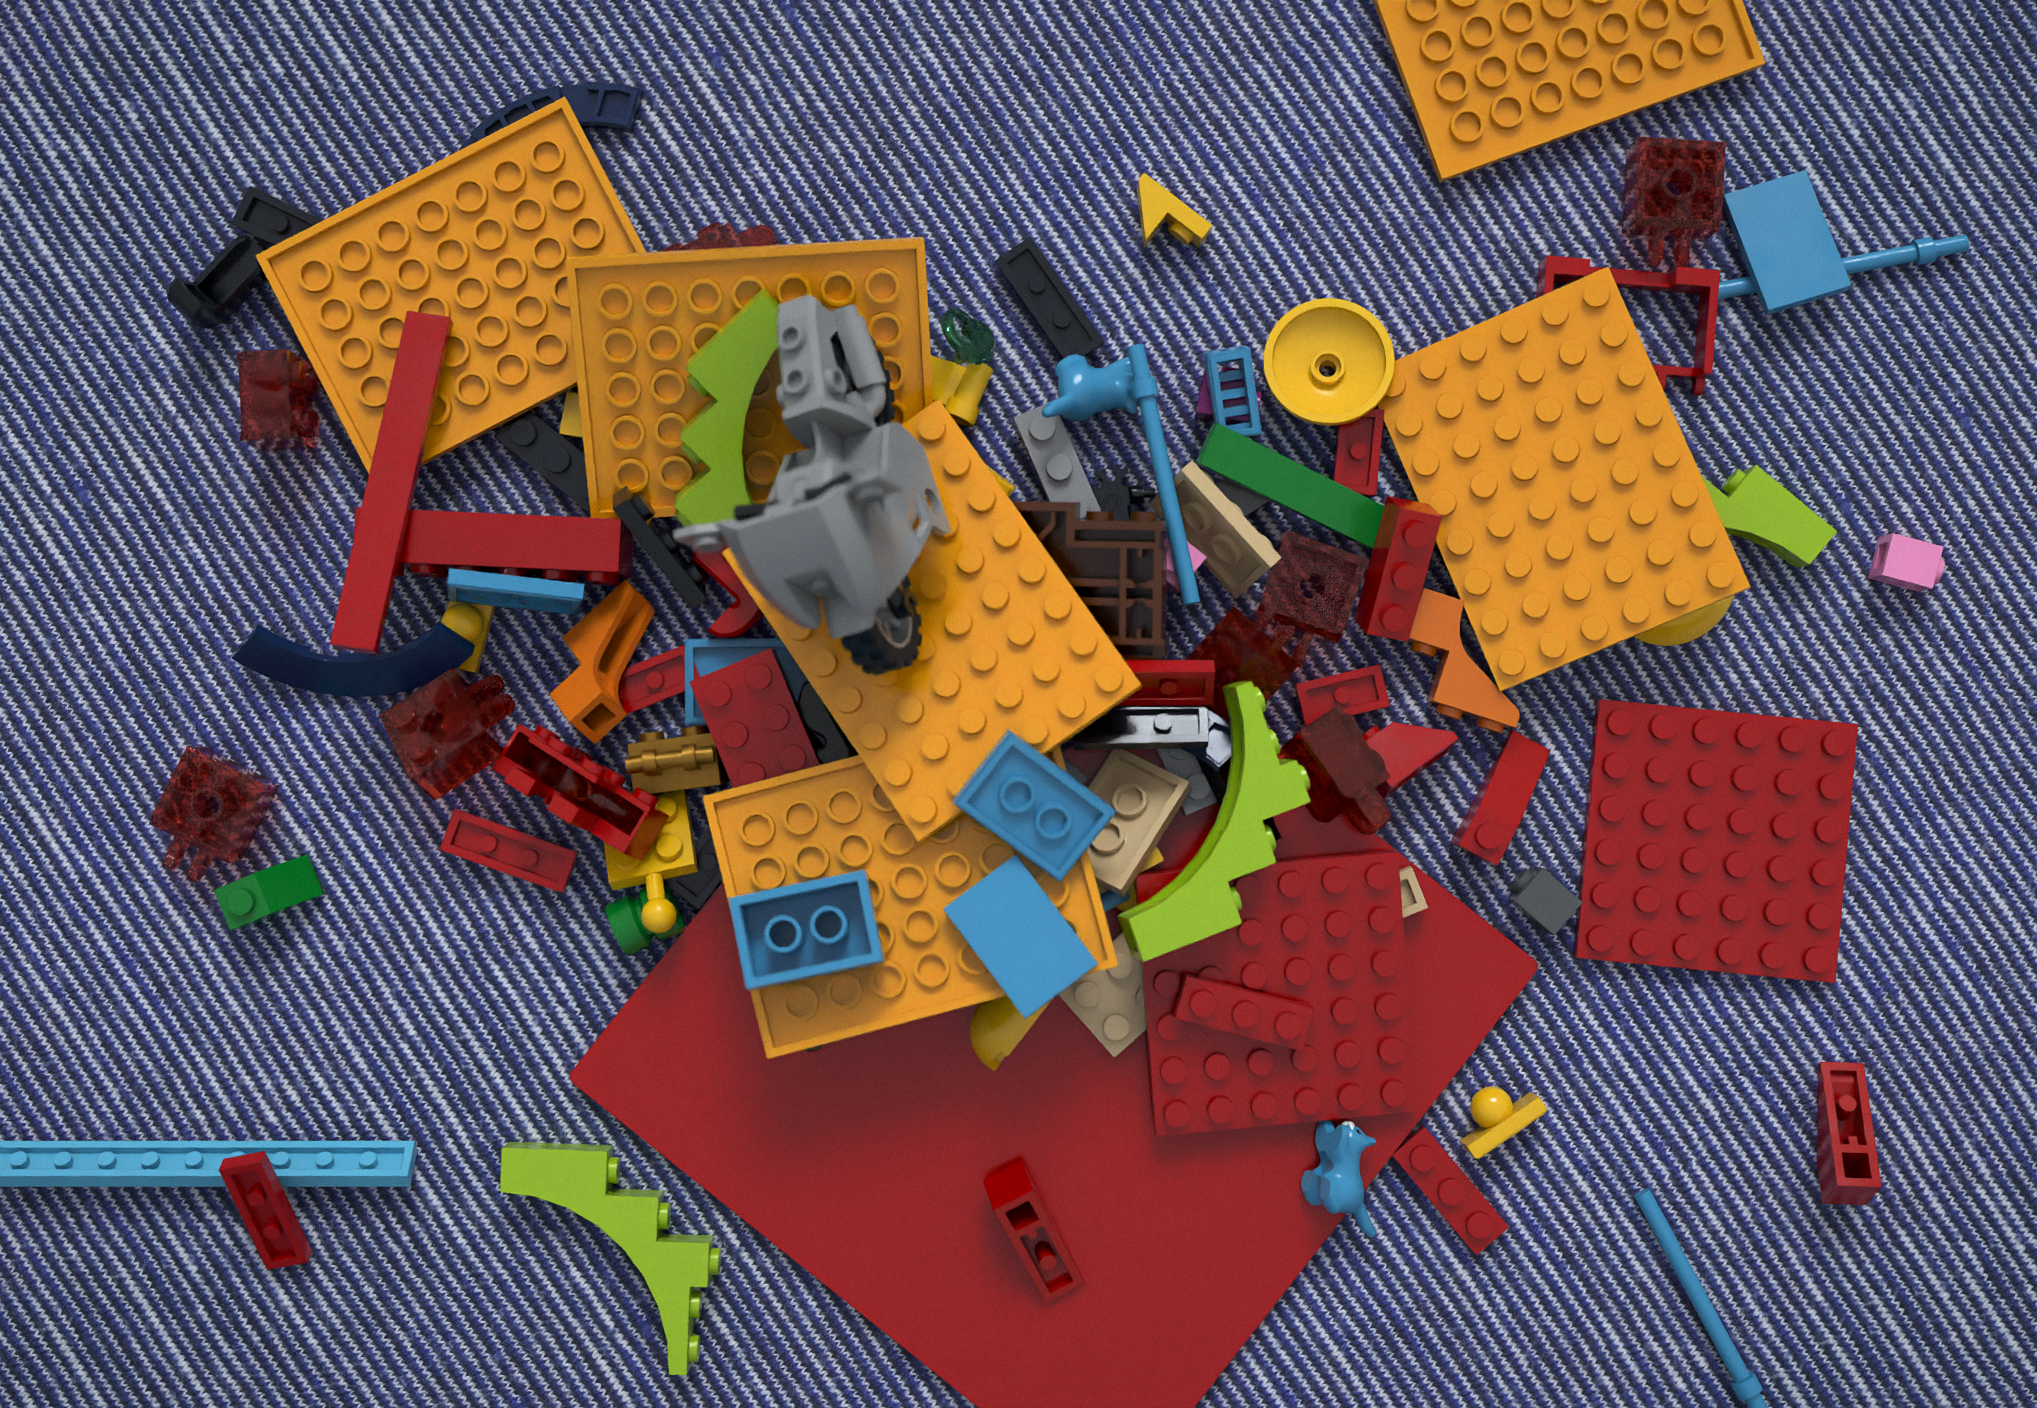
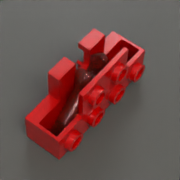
(581, 790)

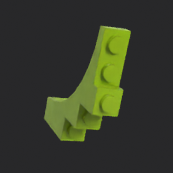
(728, 371)
(1770, 516)
(1257, 788)
(634, 1218)

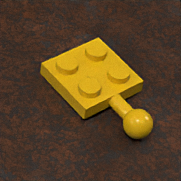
(668, 857)

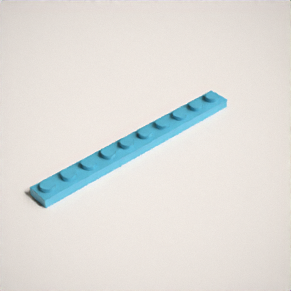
(199, 1163)

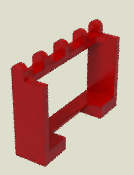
(1680, 280)

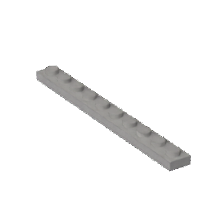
(1066, 481)

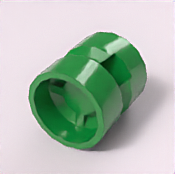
(627, 925)

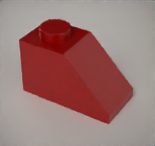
(1407, 751)

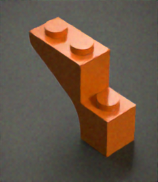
(603, 646)
(1458, 682)

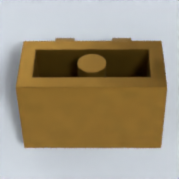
(674, 763)

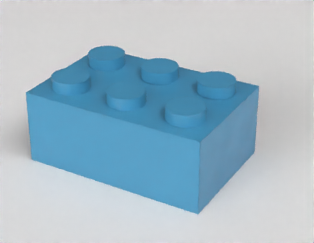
(806, 930)

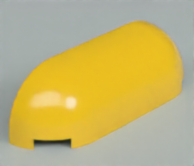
(998, 1029)

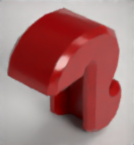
(744, 612)

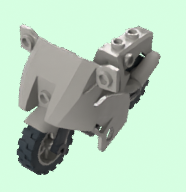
(844, 504)

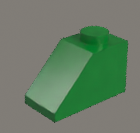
(269, 892)

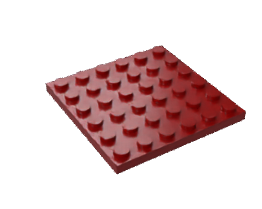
(1715, 840)
(1311, 935)

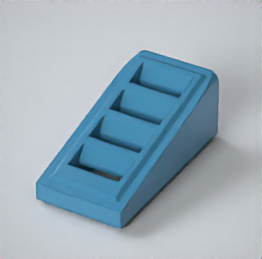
(1243, 356)

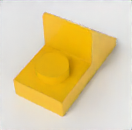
(1161, 206)

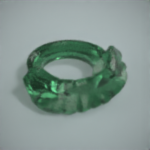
(973, 330)

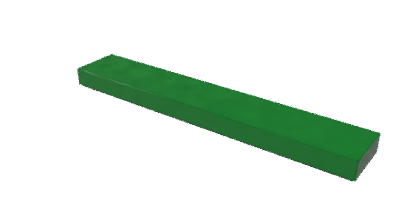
(1291, 485)

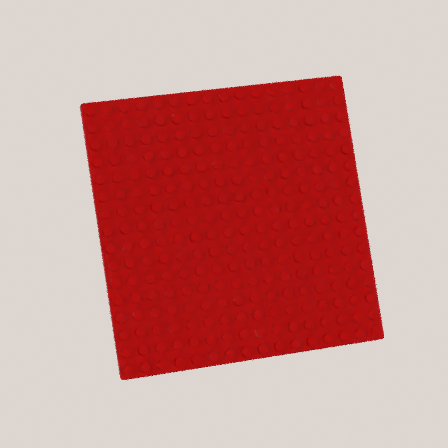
(882, 1141)

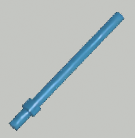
(1919, 252)
(1144, 390)
(1744, 1382)

